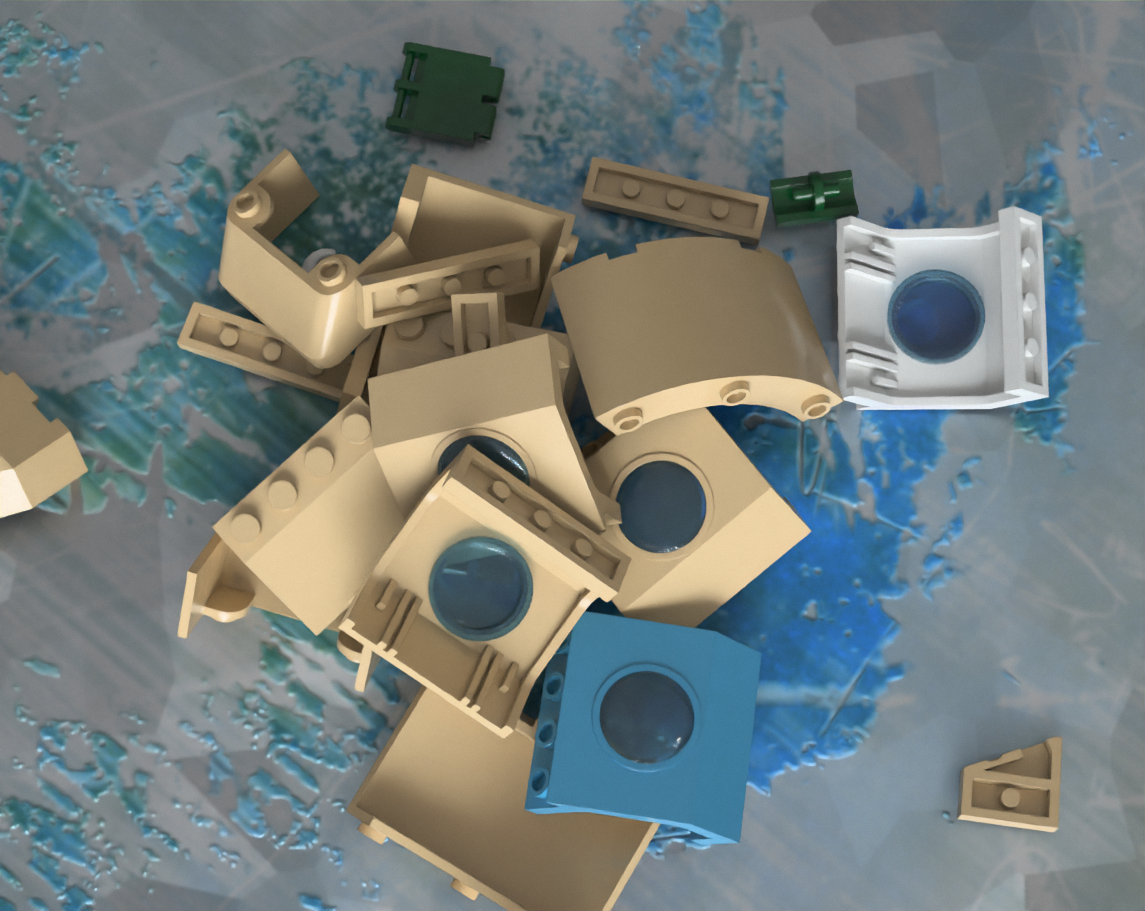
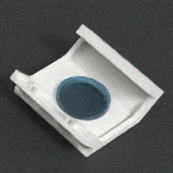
(942, 314)

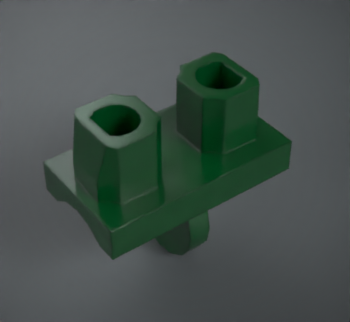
(813, 198)

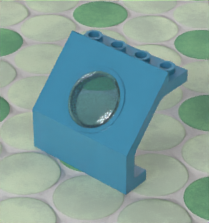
(647, 726)

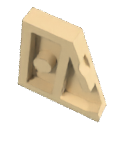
(1015, 788)

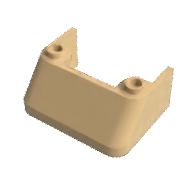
(305, 309)
(227, 589)

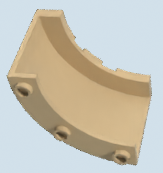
(453, 217)
(692, 330)
(460, 804)

